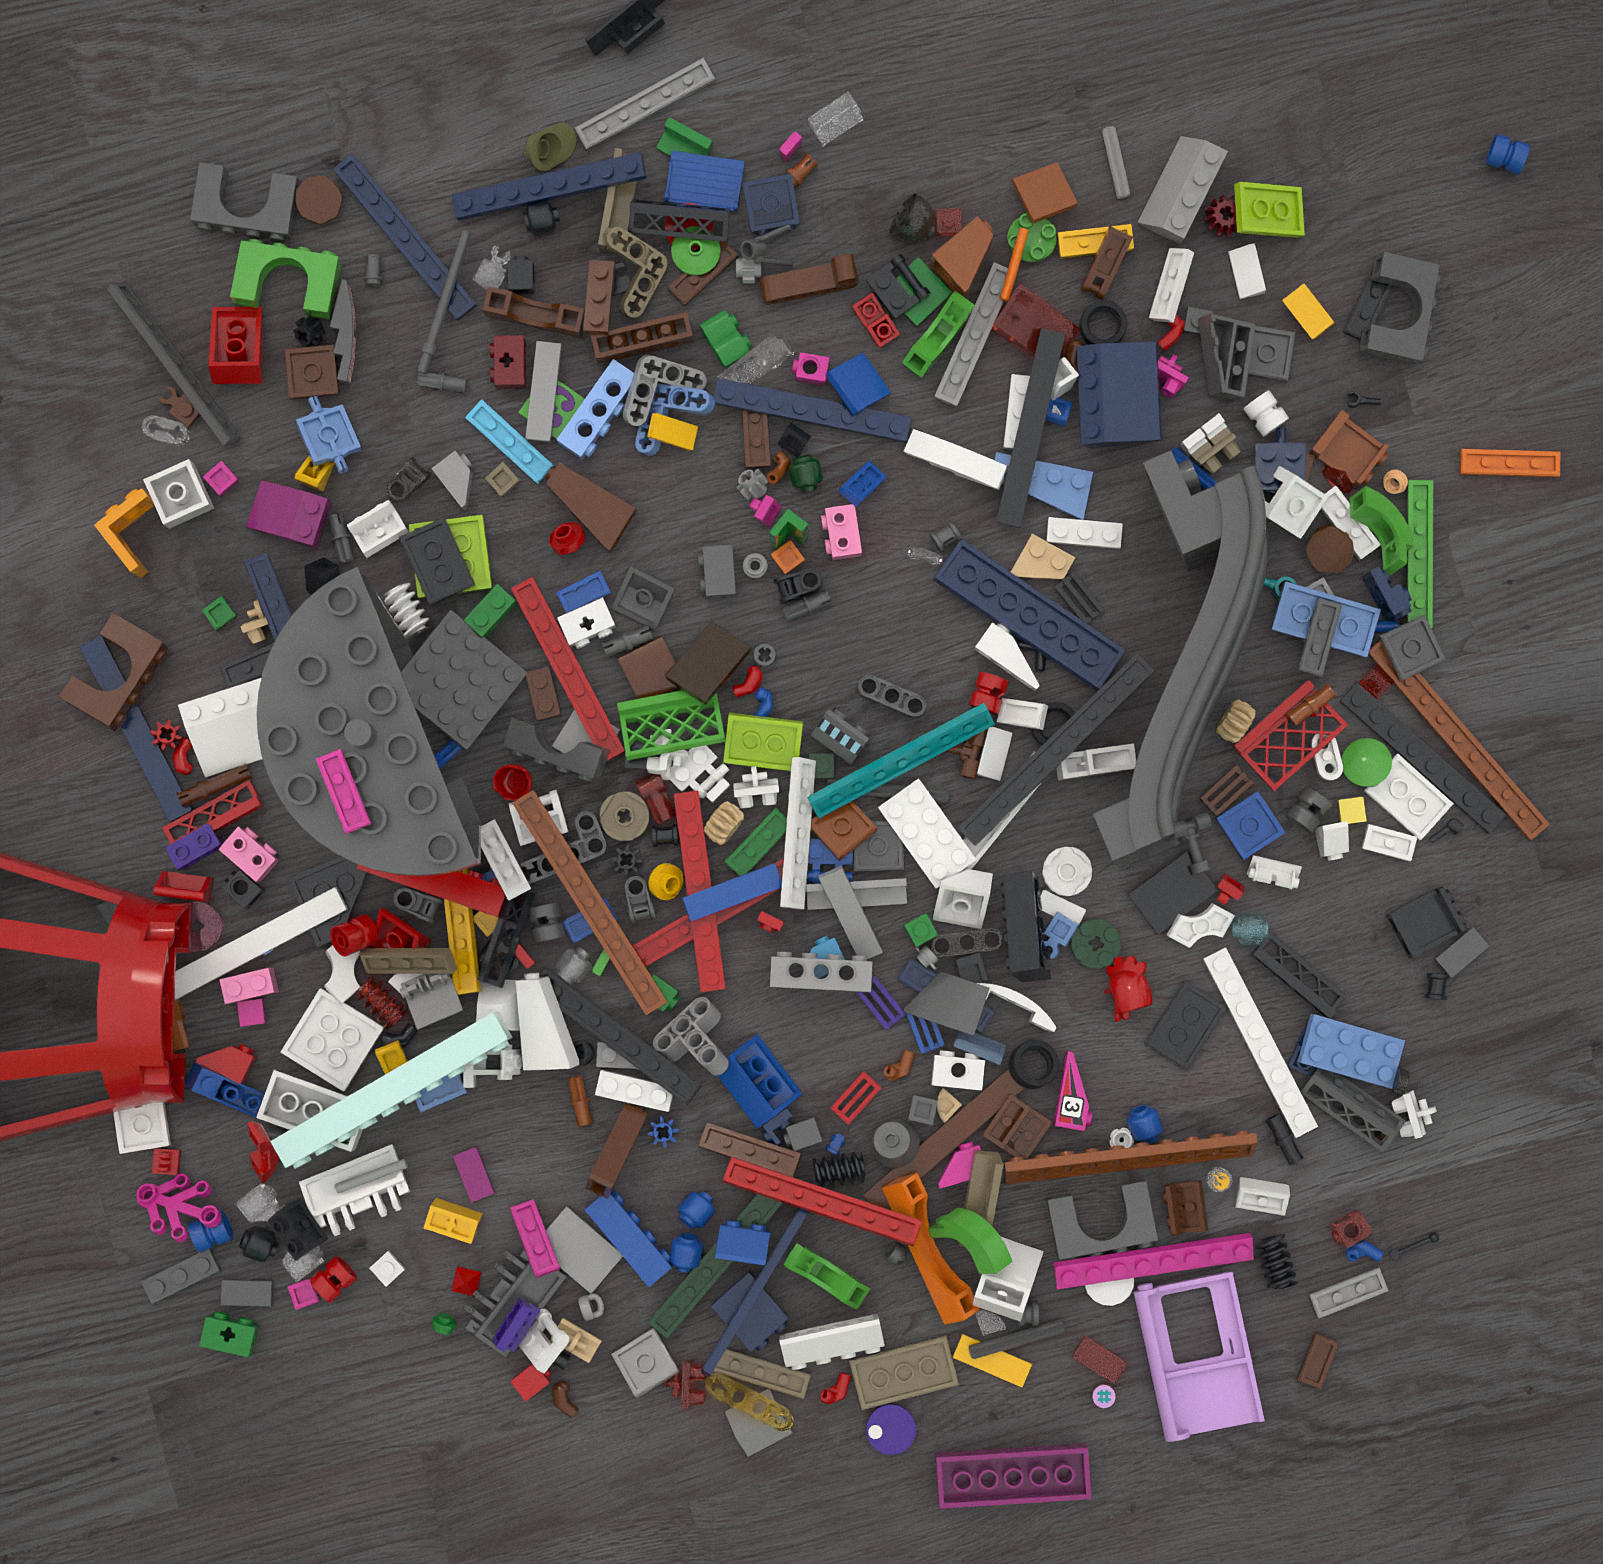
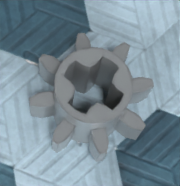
(747, 270)
(752, 484)

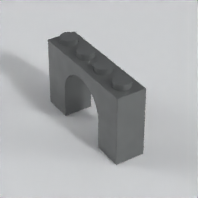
(274, 220)
(1419, 281)
(1136, 1228)

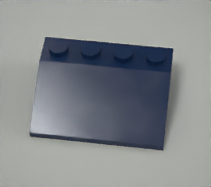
(1119, 394)

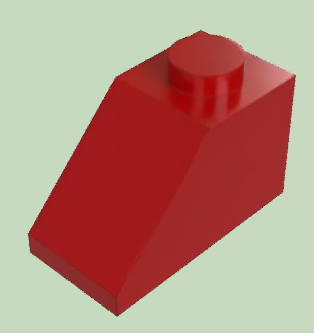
(230, 1062)

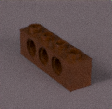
(642, 338)

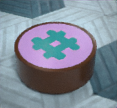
(1103, 1396)

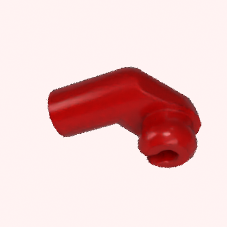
(751, 683)
(180, 757)
(836, 1392)

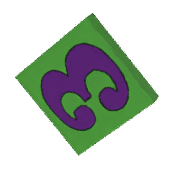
(566, 405)

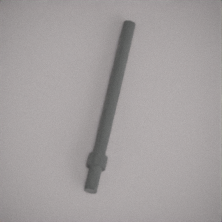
(429, 347)

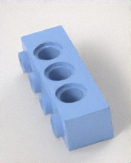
(585, 446)

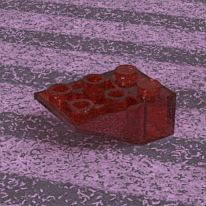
(1024, 318)

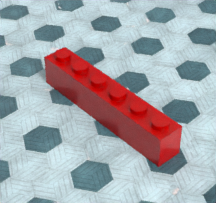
(455, 886)

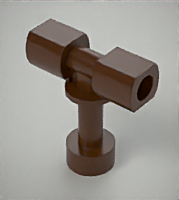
(969, 754)

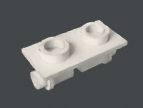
(1270, 870)

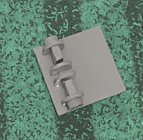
(431, 998)

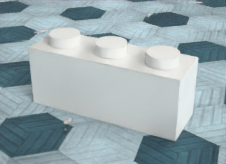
(633, 1090)

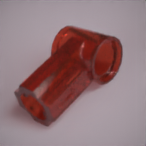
(655, 794)

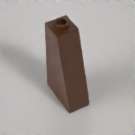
(593, 506)
(616, 1150)

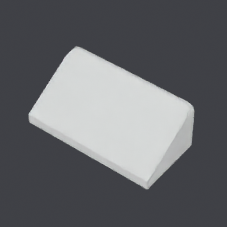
(1247, 271)
(994, 753)
(1262, 1196)

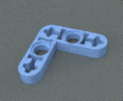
(663, 406)

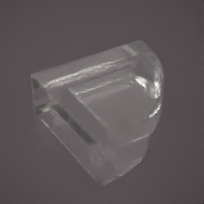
(920, 553)
(989, 1322)

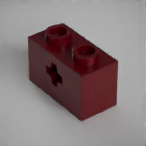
(508, 347)

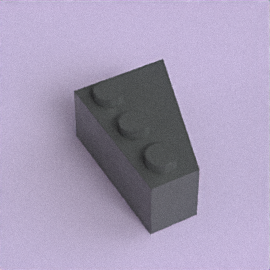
(1226, 354)

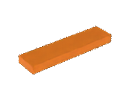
(1509, 463)

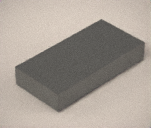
(1461, 952)
(246, 1292)

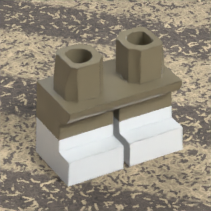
(1208, 442)

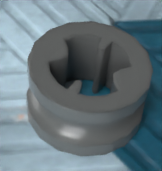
(771, 656)

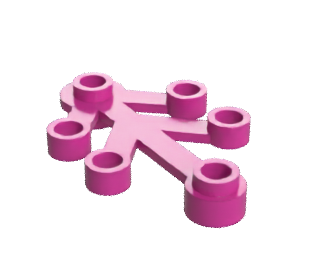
(176, 1204)

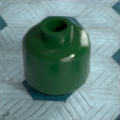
(805, 472)

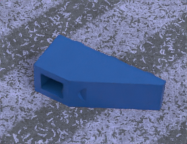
(224, 1090)

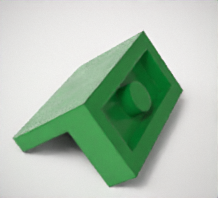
(683, 139)

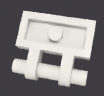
(698, 761)

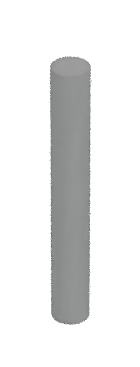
(371, 1175)

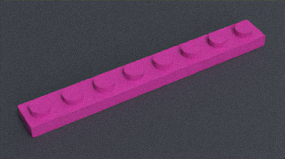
(1153, 1261)

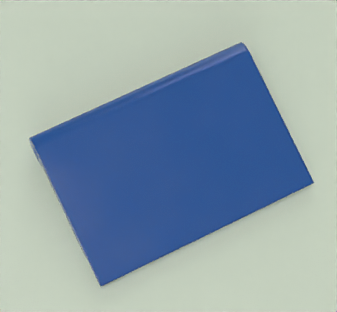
(704, 180)

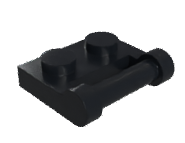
(890, 290)

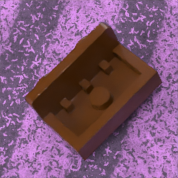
(1185, 1207)

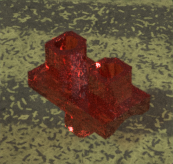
(690, 1396)

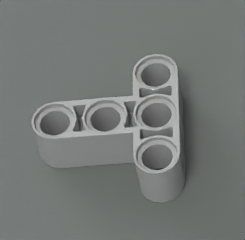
(689, 1033)

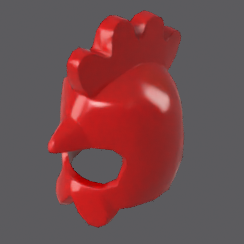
(1128, 986)

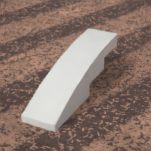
(956, 459)

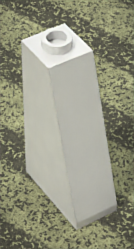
(542, 1026)

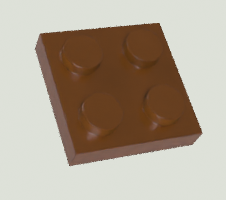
(311, 372)

